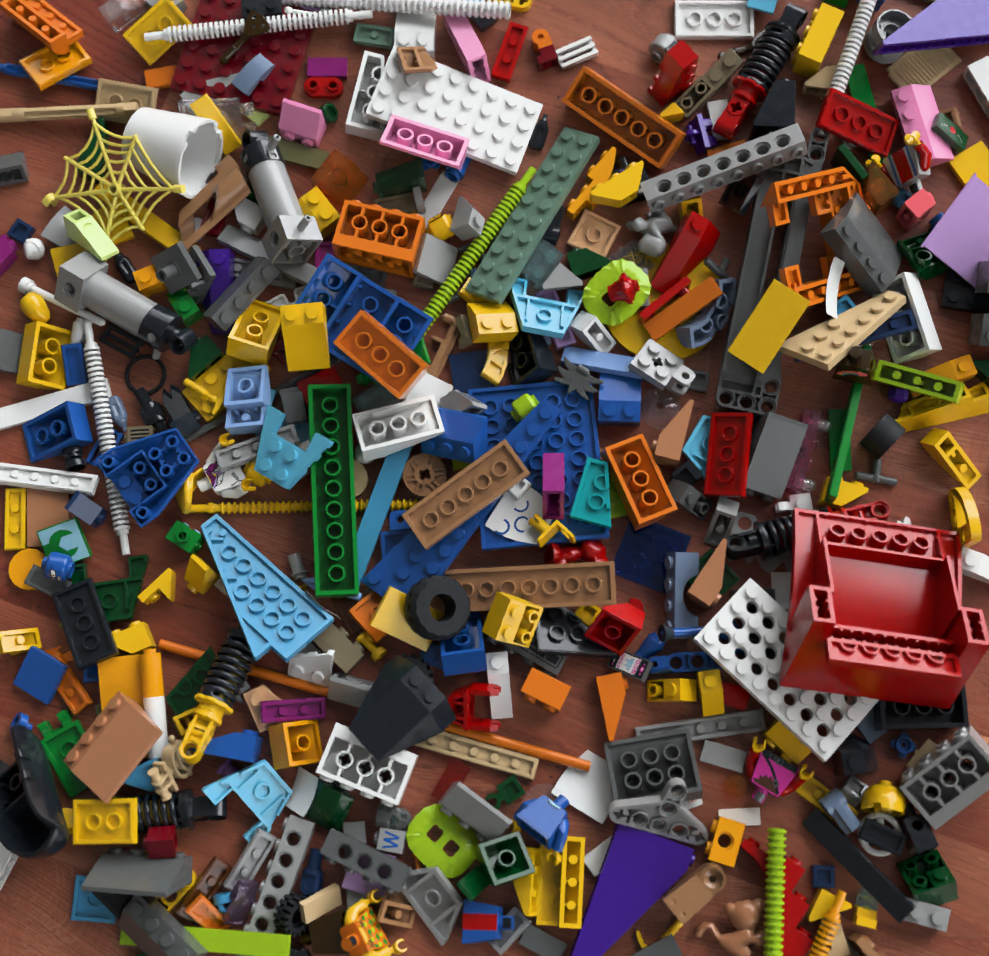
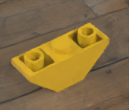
(619, 188)

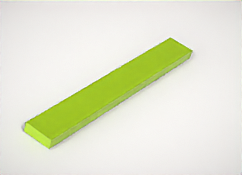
(234, 941)

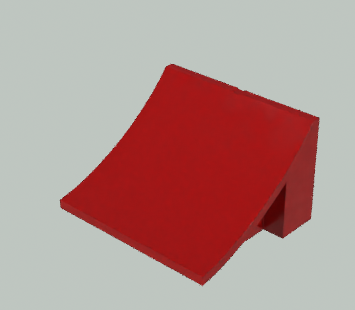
(878, 611)

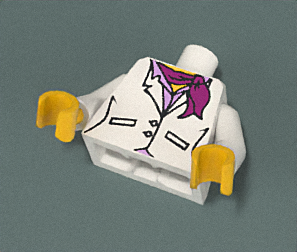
(228, 483)

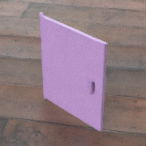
(963, 231)

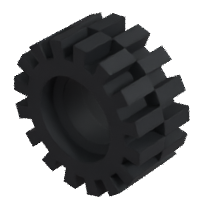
(284, 920)

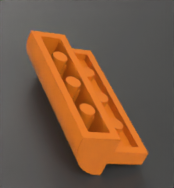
(43, 23)

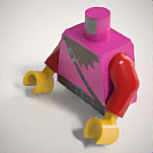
(772, 774)

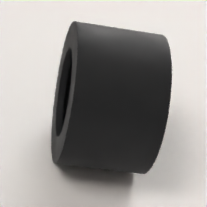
(882, 436)

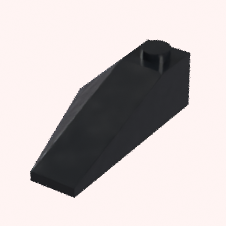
(530, 358)

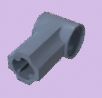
(836, 806)

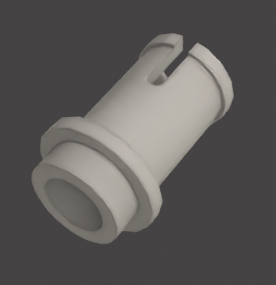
(297, 567)

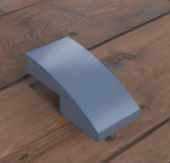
(252, 73)

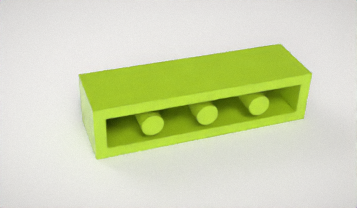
(919, 381)

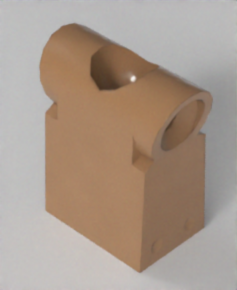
(695, 890)

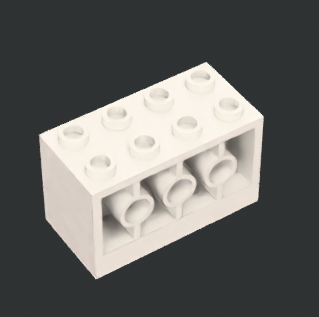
(352, 776)

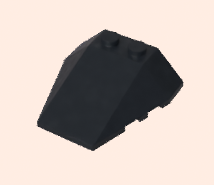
(400, 710)

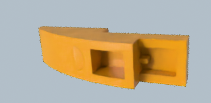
(595, 175)

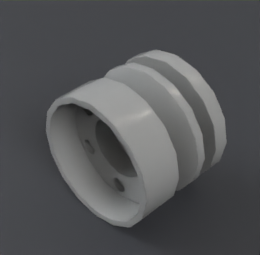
(883, 27)

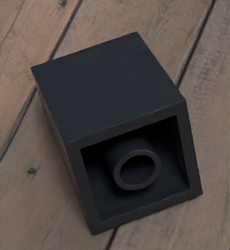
(777, 109)

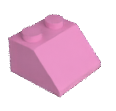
(301, 123)

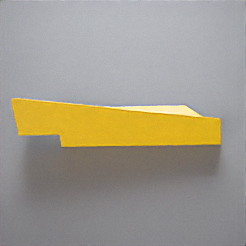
(932, 411)

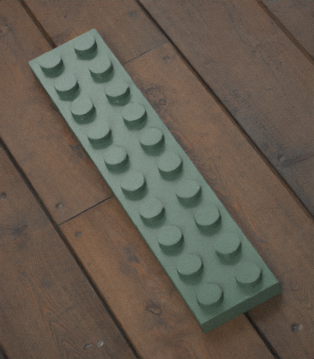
(532, 215)

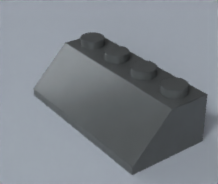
(157, 930)

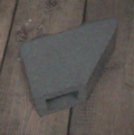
(689, 499)

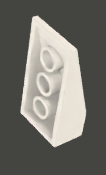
(396, 427)

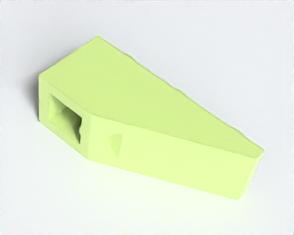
(87, 233)

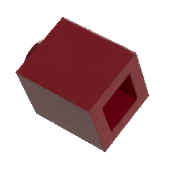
(161, 842)

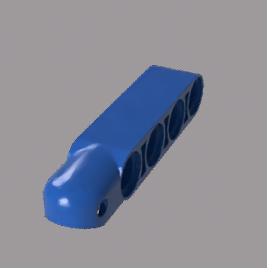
(663, 663)

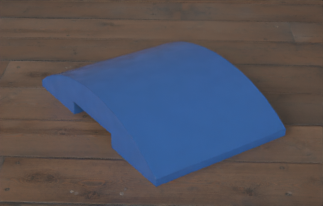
(348, 292)

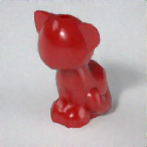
(589, 551)

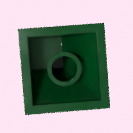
(504, 859)

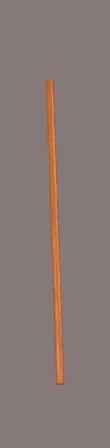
(314, 688)

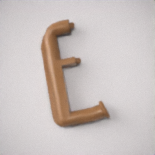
(445, 345)

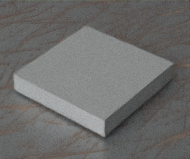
(435, 259)

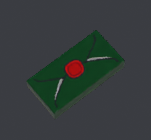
(949, 132)

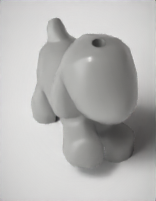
(651, 229)

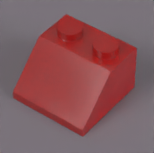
(616, 626)

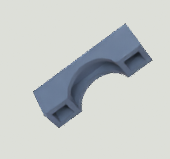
(679, 570)

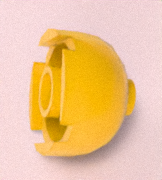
(883, 798)

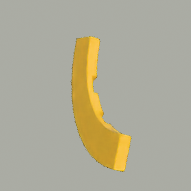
(496, 351)

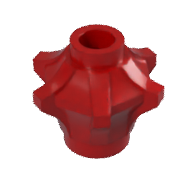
(623, 289)

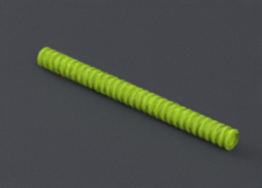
(774, 892)

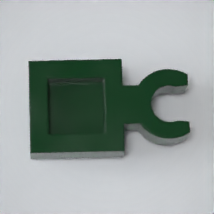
(508, 790)

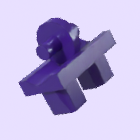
(697, 134)

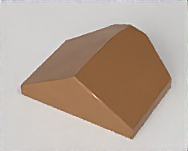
(415, 60)

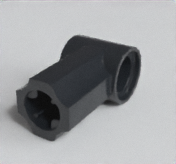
(553, 231)

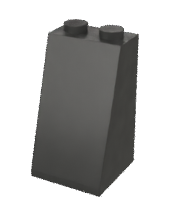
(773, 455)

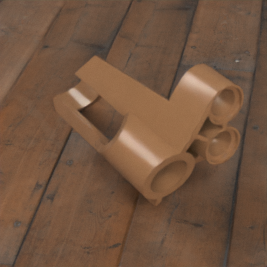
(228, 190)

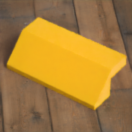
(562, 886)

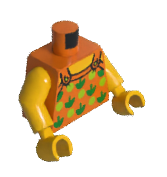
(364, 934)

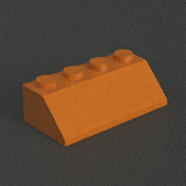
(638, 481)

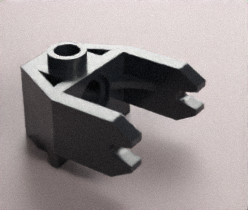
(181, 414)

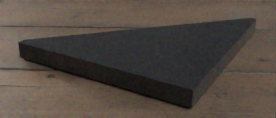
(563, 634)

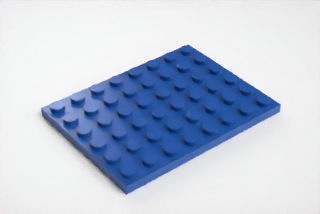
(571, 434)

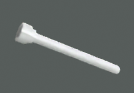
(27, 285)

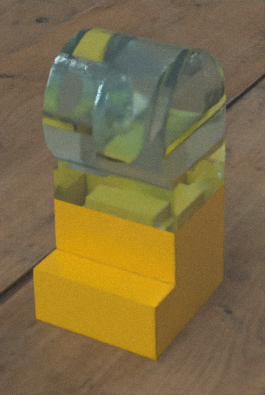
(865, 909)

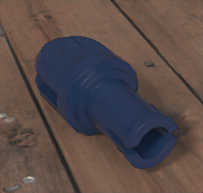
(312, 875)

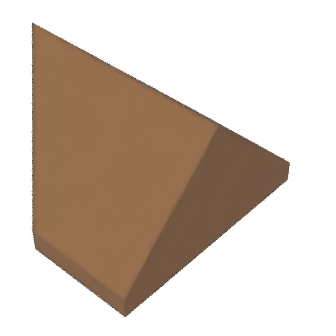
(396, 910)

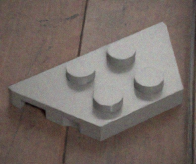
(433, 900)

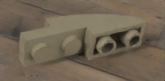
(710, 83)

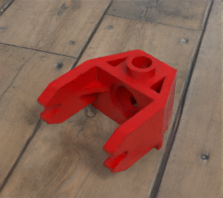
(463, 705)

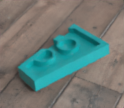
(593, 495)

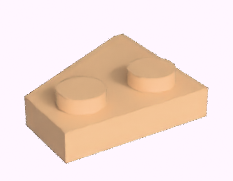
(253, 699)

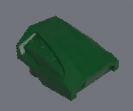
(920, 258)
(330, 805)

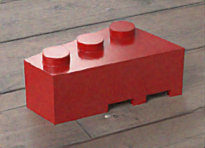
(676, 73)

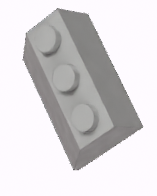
(473, 812)

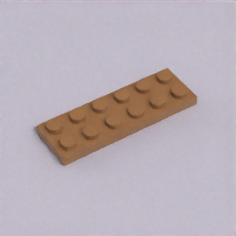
(466, 494)

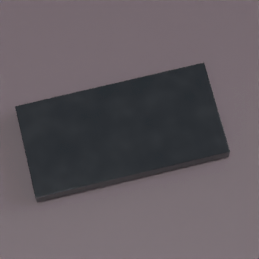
(85, 624)

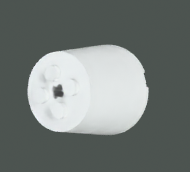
(178, 145)

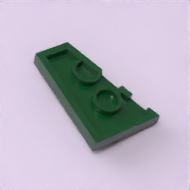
(183, 694)

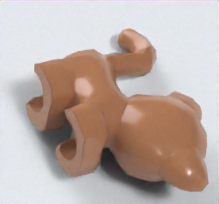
(744, 916)

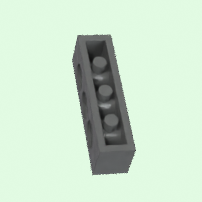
(398, 871)

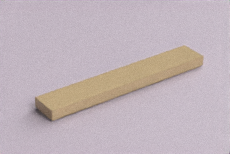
(482, 754)

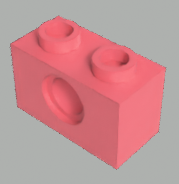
(915, 209)

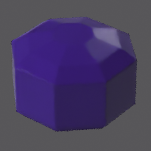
(897, 395)

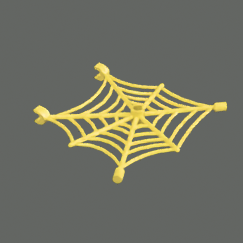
(115, 188)

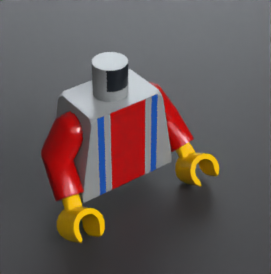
(908, 165)

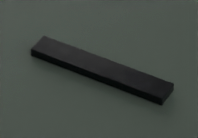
(858, 865)

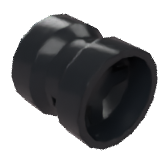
(73, 458)

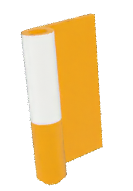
(141, 680)

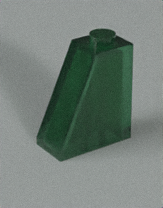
(400, 179)

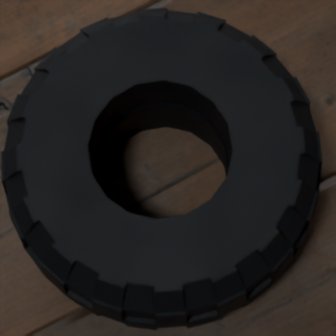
(456, 607)

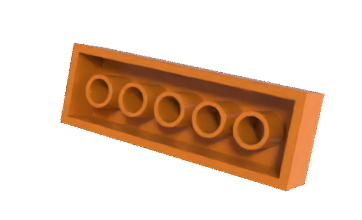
(623, 117)

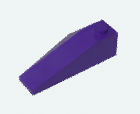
(223, 264)

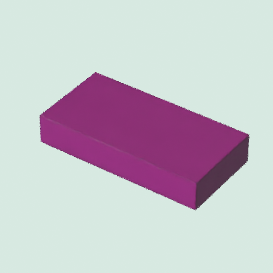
(327, 67)

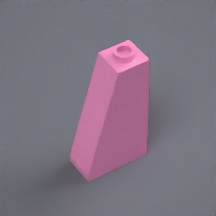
(468, 47)

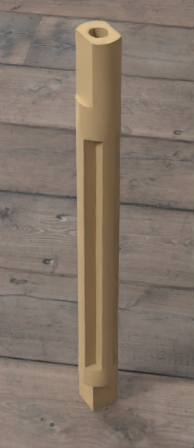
(67, 112)

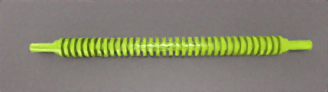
(477, 247)

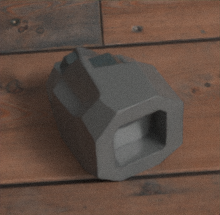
(392, 818)

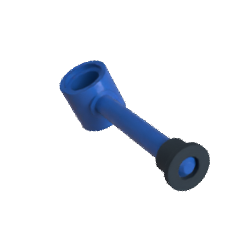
(668, 632)

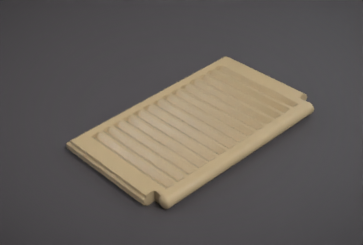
(922, 66)

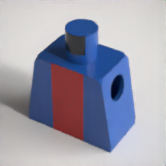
(483, 922)

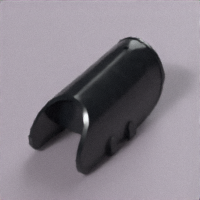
(29, 803)

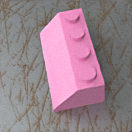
(916, 111)
(425, 142)

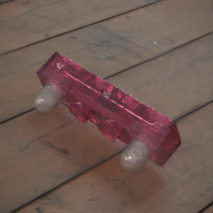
(797, 480)

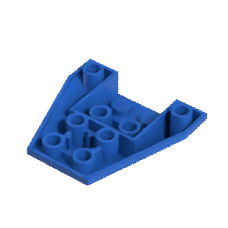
(149, 471)

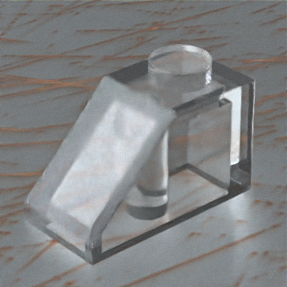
(121, 12)

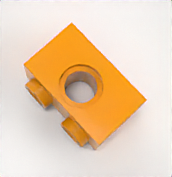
(728, 854)

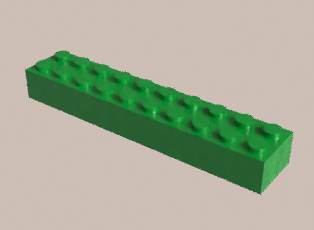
(333, 493)

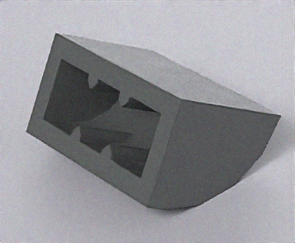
(13, 169)

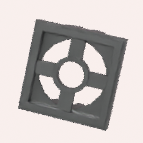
(200, 288)

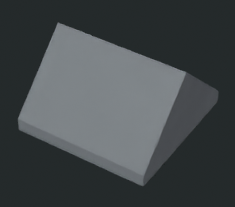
(348, 689)

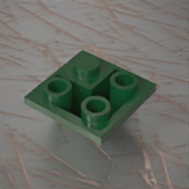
(929, 878)

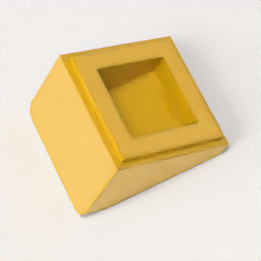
(672, 113)

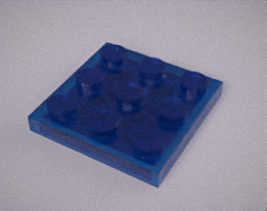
(644, 553)

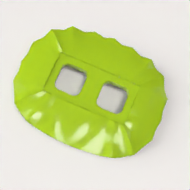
(597, 288)
(431, 852)

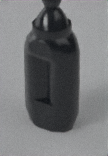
(539, 134)
(125, 267)

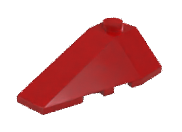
(688, 247)

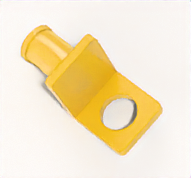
(548, 531)

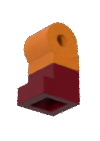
(543, 45)

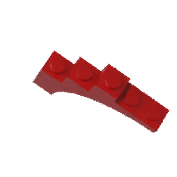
(795, 941)

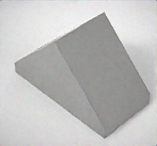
(560, 279)

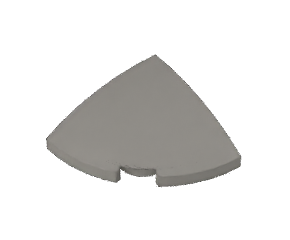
(56, 230)

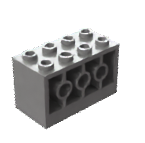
(951, 791)

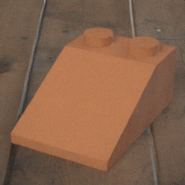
(671, 440)
(707, 585)

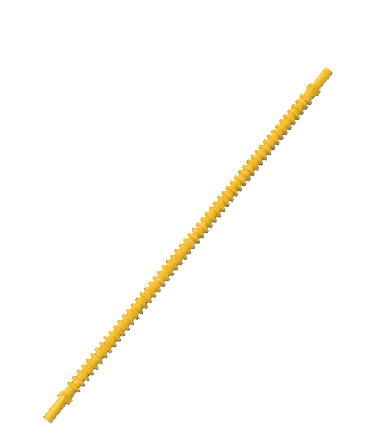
(213, 508)

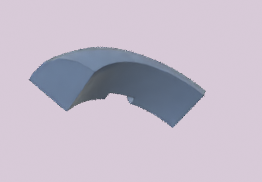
(710, 318)

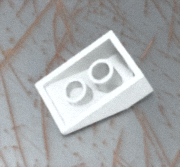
(416, 30)

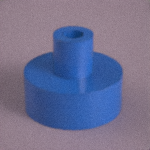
(21, 719)

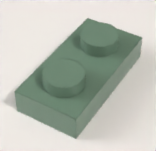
(374, 36)

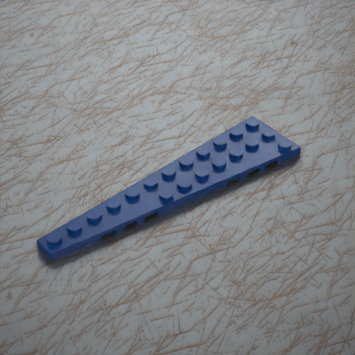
(412, 562)

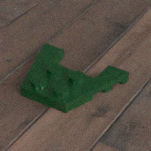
(118, 596)

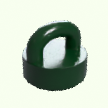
(329, 112)

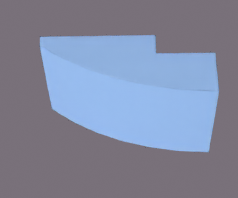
(246, 399)

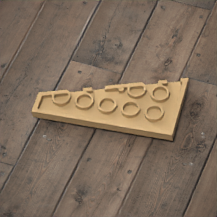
(832, 339)

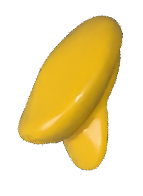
(184, 494)

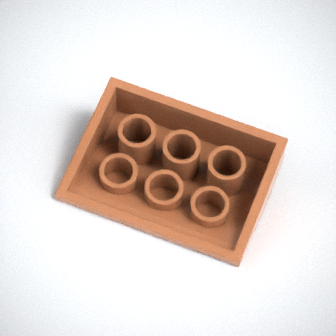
(113, 746)

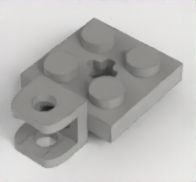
(668, 371)

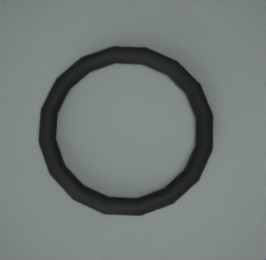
(164, 376)

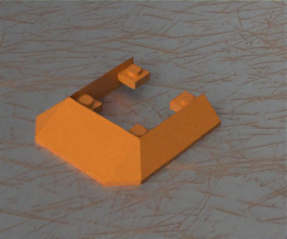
(826, 195)

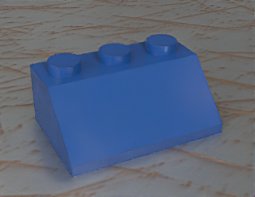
(463, 438)

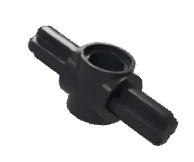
(151, 411)

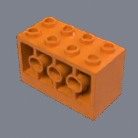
(378, 238)
(381, 354)

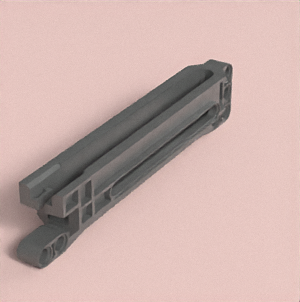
(736, 378)

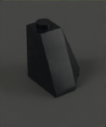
(854, 757)

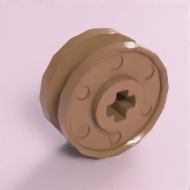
(424, 464)

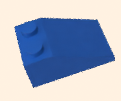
(619, 400)
(57, 429)
(466, 650)
(238, 746)

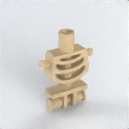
(170, 767)

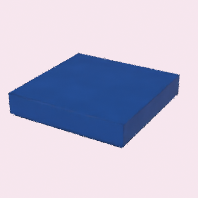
(40, 674)

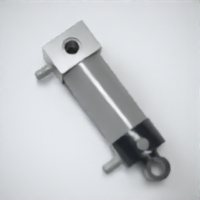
(290, 234)
(85, 283)

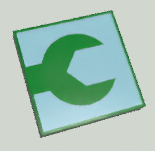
(65, 538)

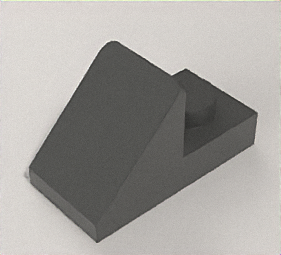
(293, 405)

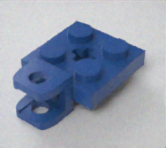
(397, 532)

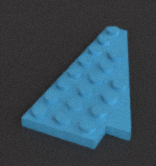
(265, 601)

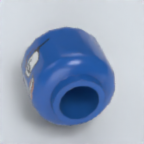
(58, 566)

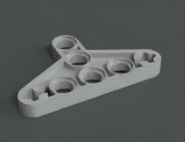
(652, 810)

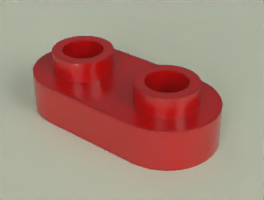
(323, 89)

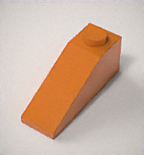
(611, 696)

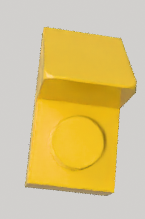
(164, 583)
(19, 641)

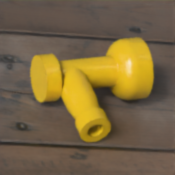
(377, 652)

